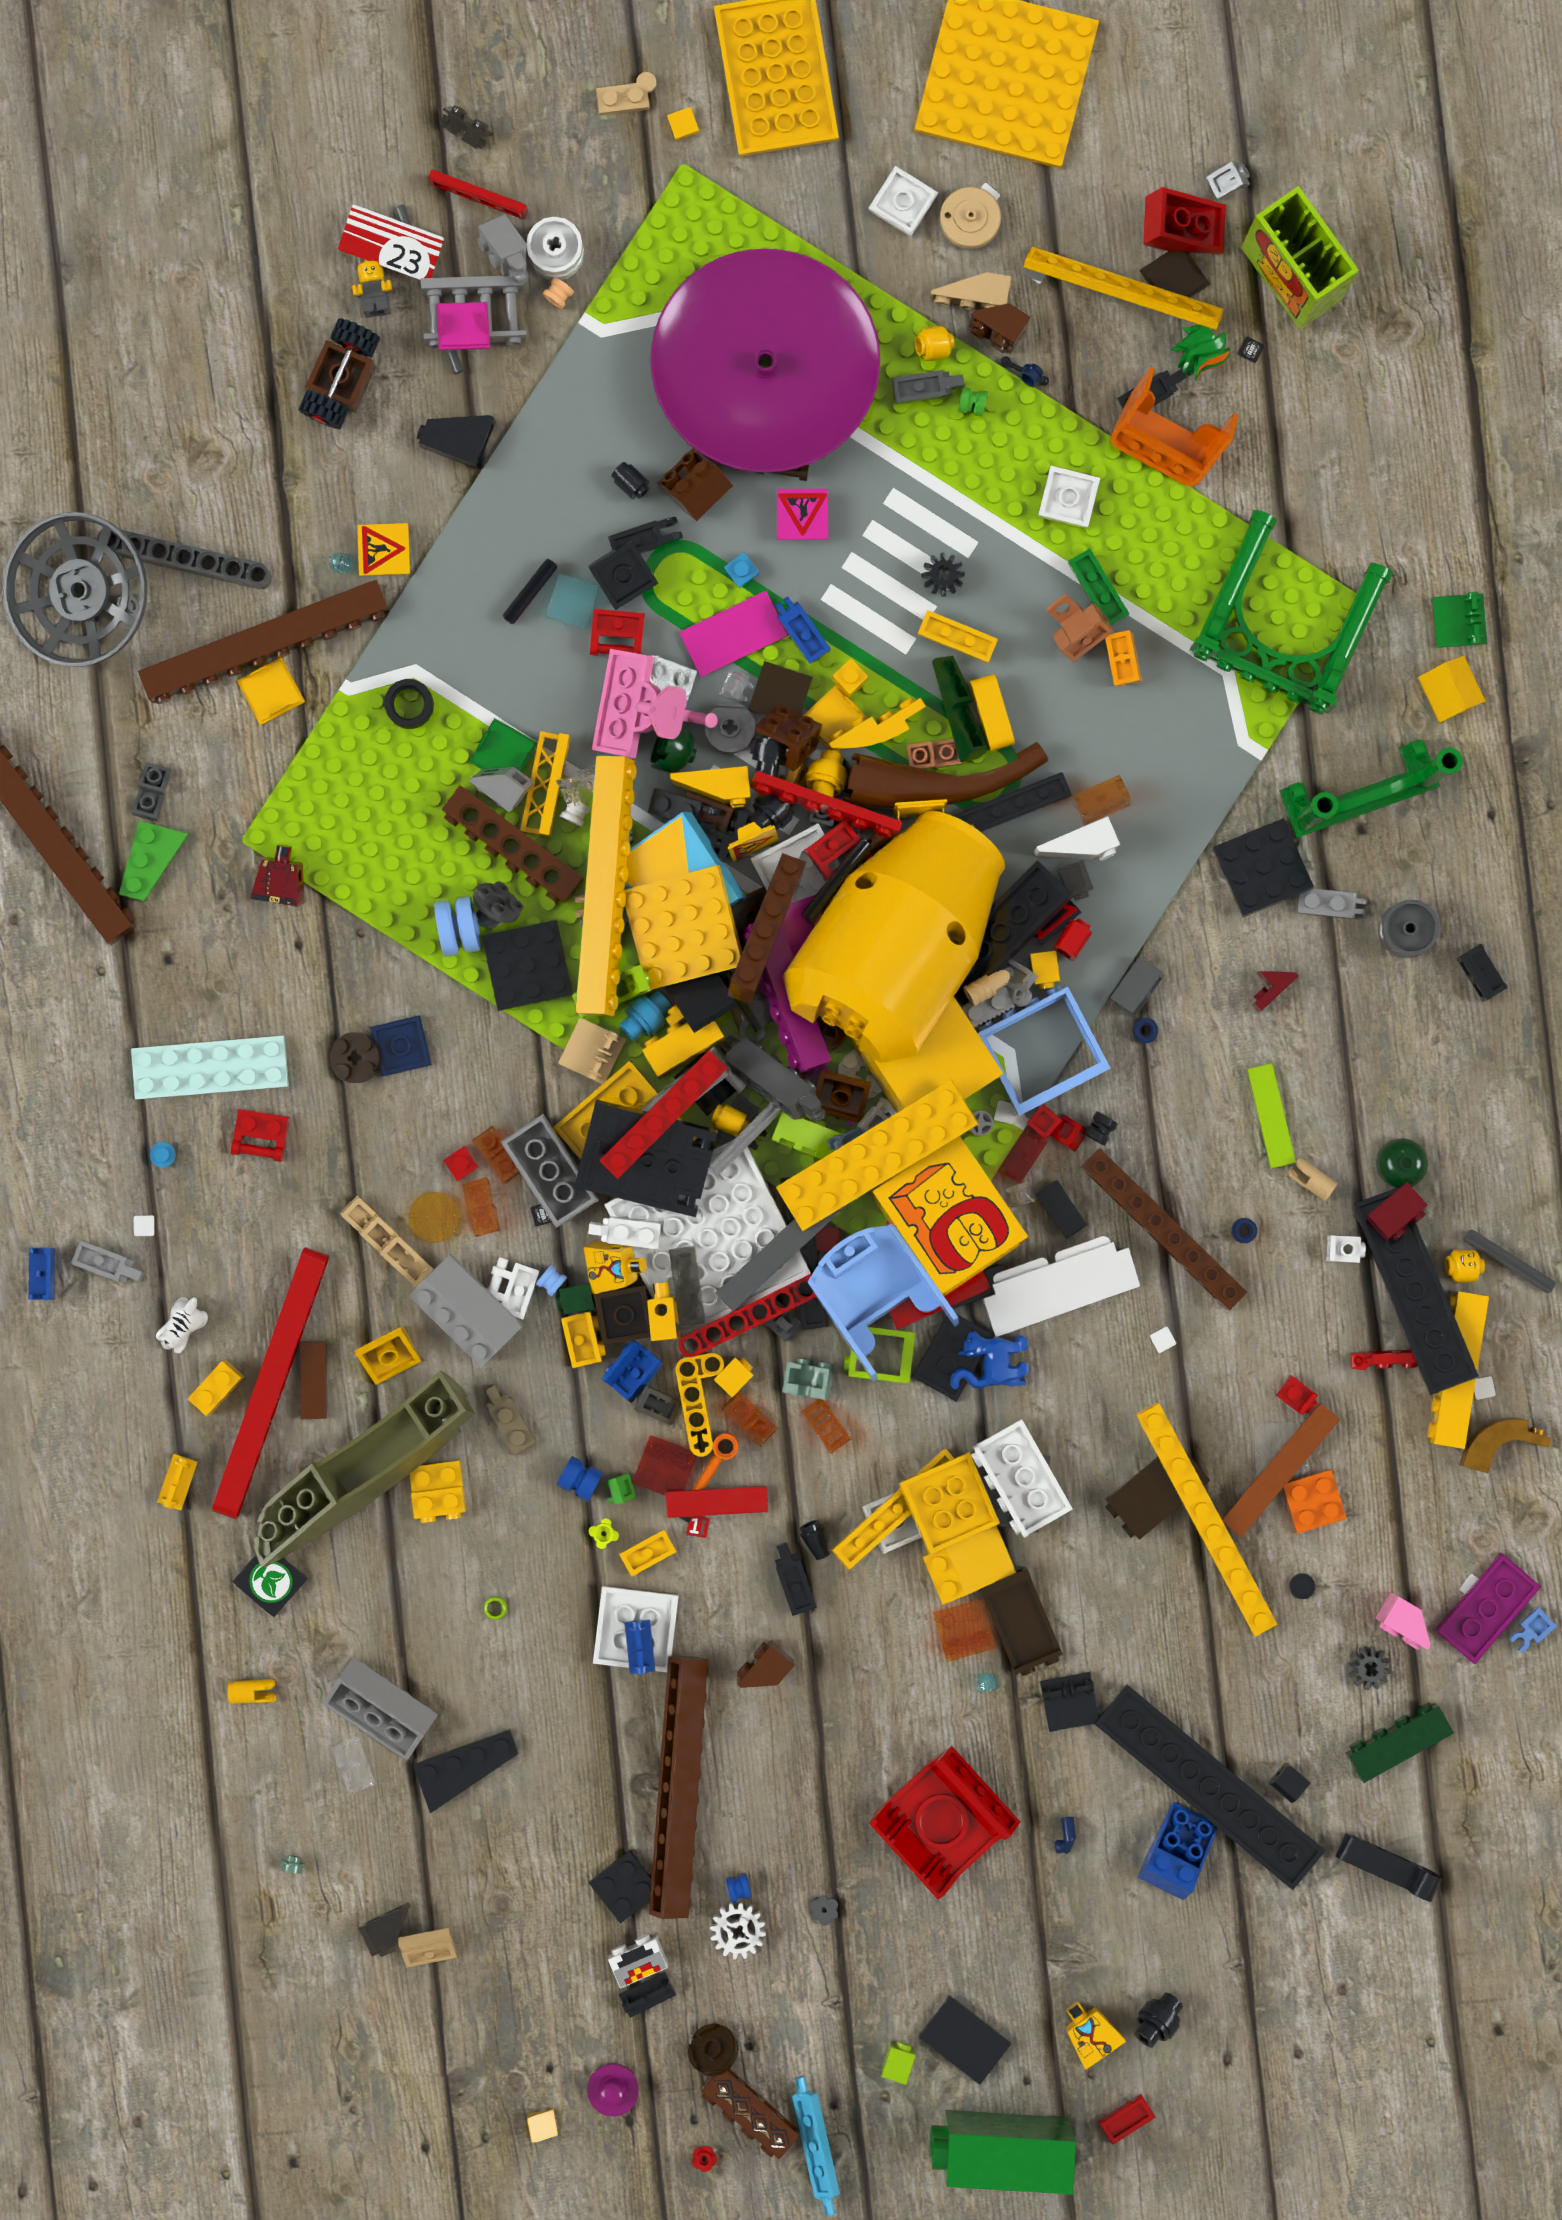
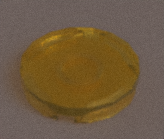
(434, 1217)

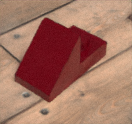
(1277, 982)

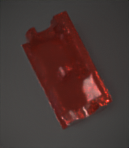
(1022, 1156)

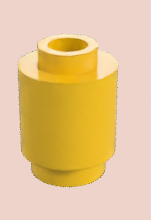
(729, 1120)

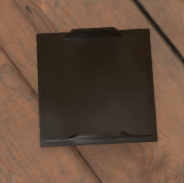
(1175, 273)

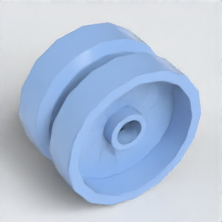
(461, 925)

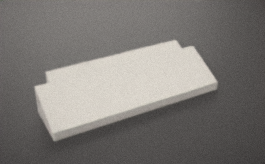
(1047, 1290)

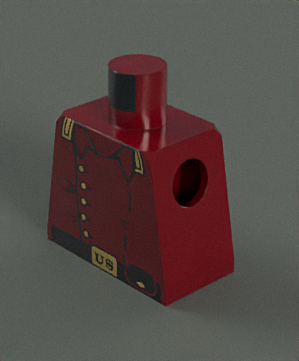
(280, 879)

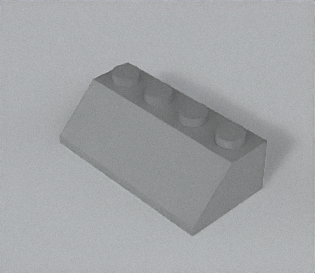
(466, 1310)
(380, 1708)

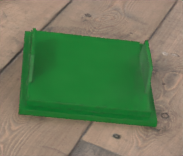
(503, 748)

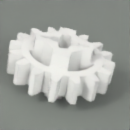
(747, 1935)

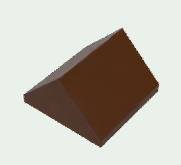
(842, 1095)

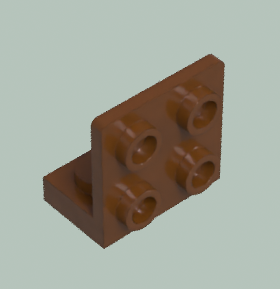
(794, 730)

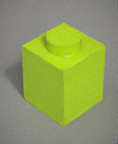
(898, 2062)

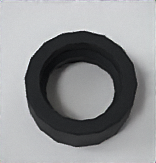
(402, 685)

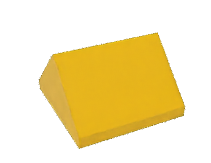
(1451, 689)
(388, 1355)

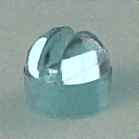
(337, 566)
(986, 1682)

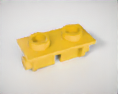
(177, 1482)

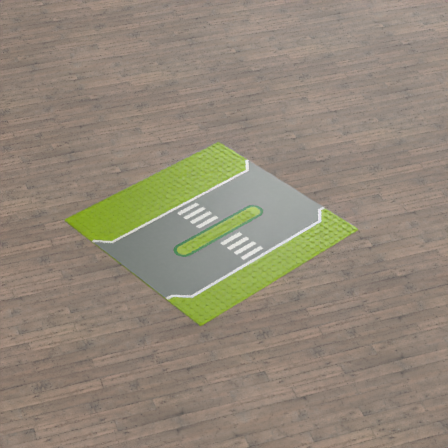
(903, 487)

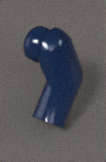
(1069, 1836)

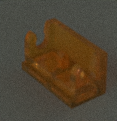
(1102, 800)

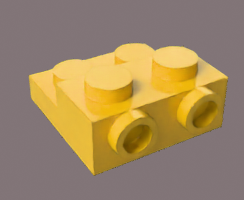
(438, 1491)

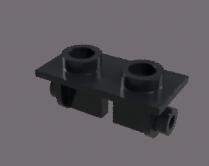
(647, 1994)

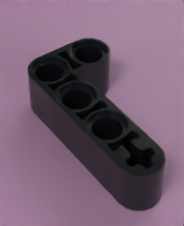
(1389, 1866)

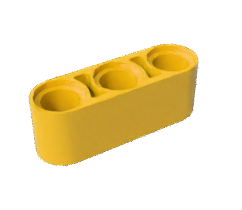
(992, 712)

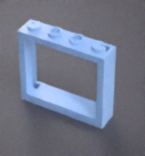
(1035, 1005)

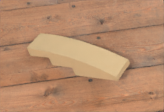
(386, 1241)

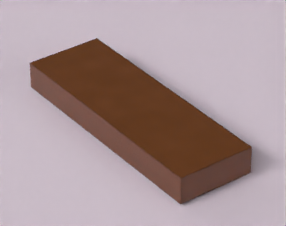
(313, 1380)

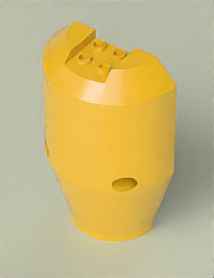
(899, 937)

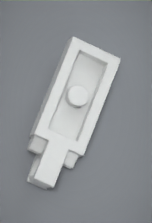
(628, 1232)

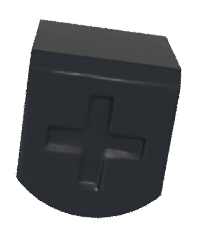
(1289, 1782)

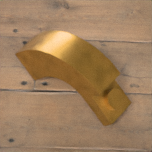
(1486, 1441)

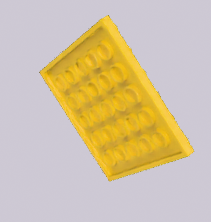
(1007, 78)

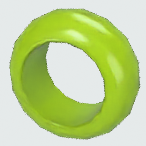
(501, 1601)

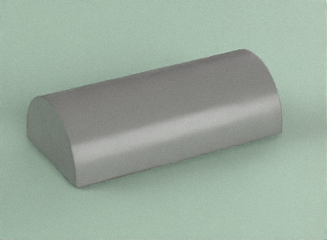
(548, 1170)

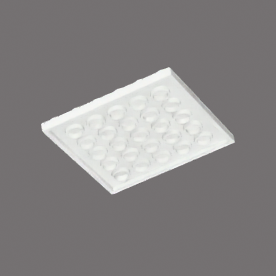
(730, 1227)

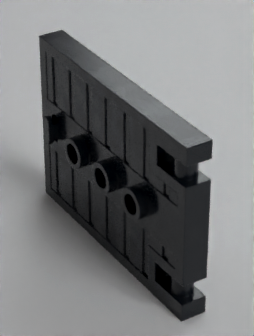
(660, 1174)

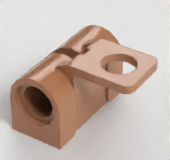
(1080, 627)

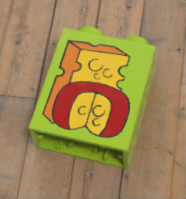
(1299, 257)

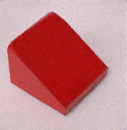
(1069, 1133)

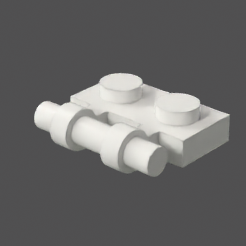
(519, 1289)

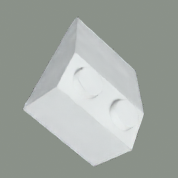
(1087, 843)

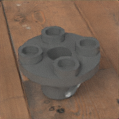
(496, 905)

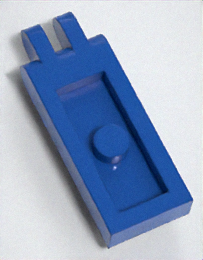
(802, 631)

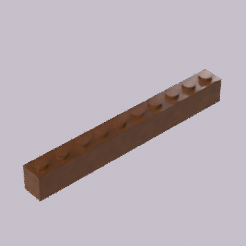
(264, 641)
(60, 853)
(678, 1787)

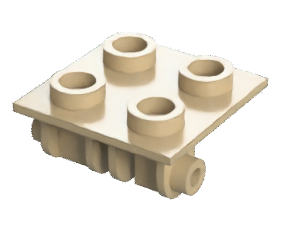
(592, 1051)

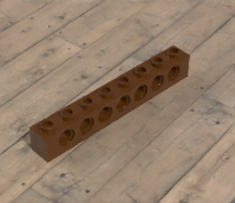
(1163, 1229)

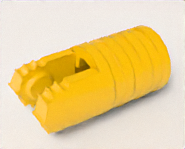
(245, 1691)

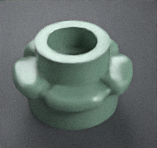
(292, 1865)

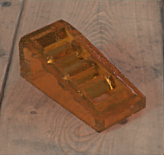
(839, 1428)

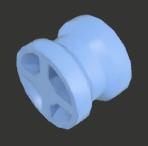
(551, 1280)

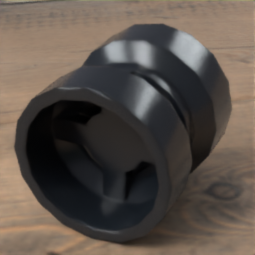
(1100, 1128)

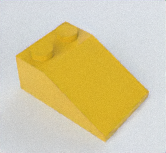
(723, 785)
(969, 1565)

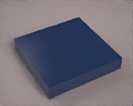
(402, 1045)

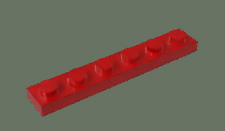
(835, 808)
(663, 1114)

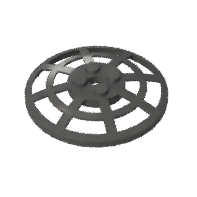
(63, 586)

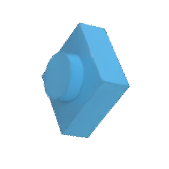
(741, 570)

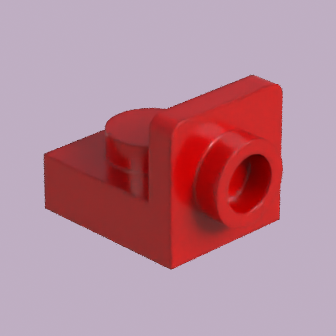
(1297, 1396)

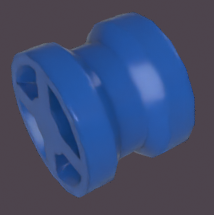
(738, 1887)

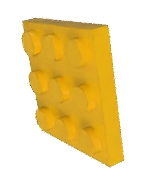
(949, 1503)

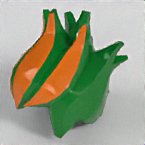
(1201, 350)

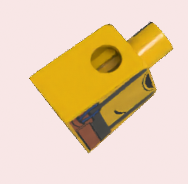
(665, 1326)

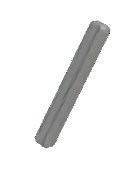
(730, 1153)

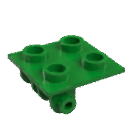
(1459, 620)

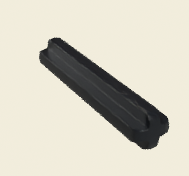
(530, 591)

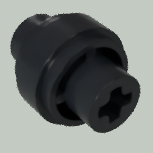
(769, 755)
(771, 811)
(1158, 2020)

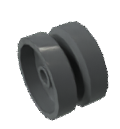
(1423, 925)

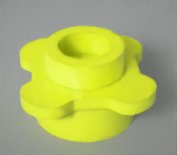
(596, 1531)

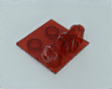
(664, 1466)

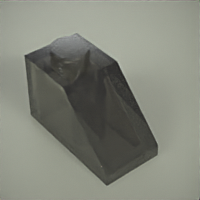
(384, 1930)

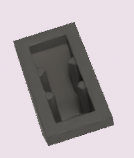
(658, 1405)

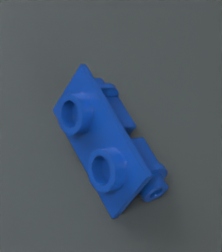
(639, 1646)

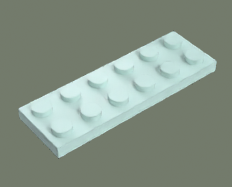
(209, 1067)

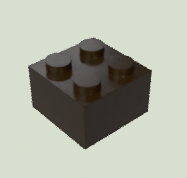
(623, 1314)

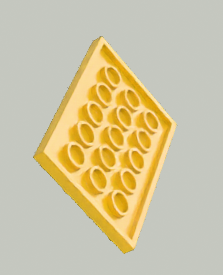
(776, 75)

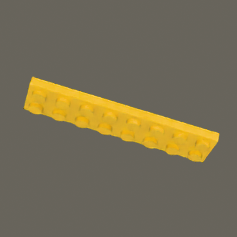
(877, 1155)

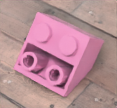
(1404, 1618)

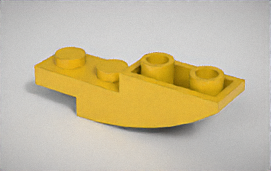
(868, 732)

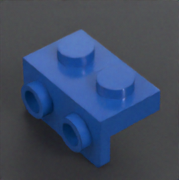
(632, 1370)

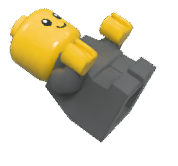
(372, 289)

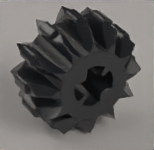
(952, 578)

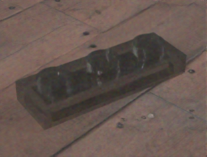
(687, 1285)

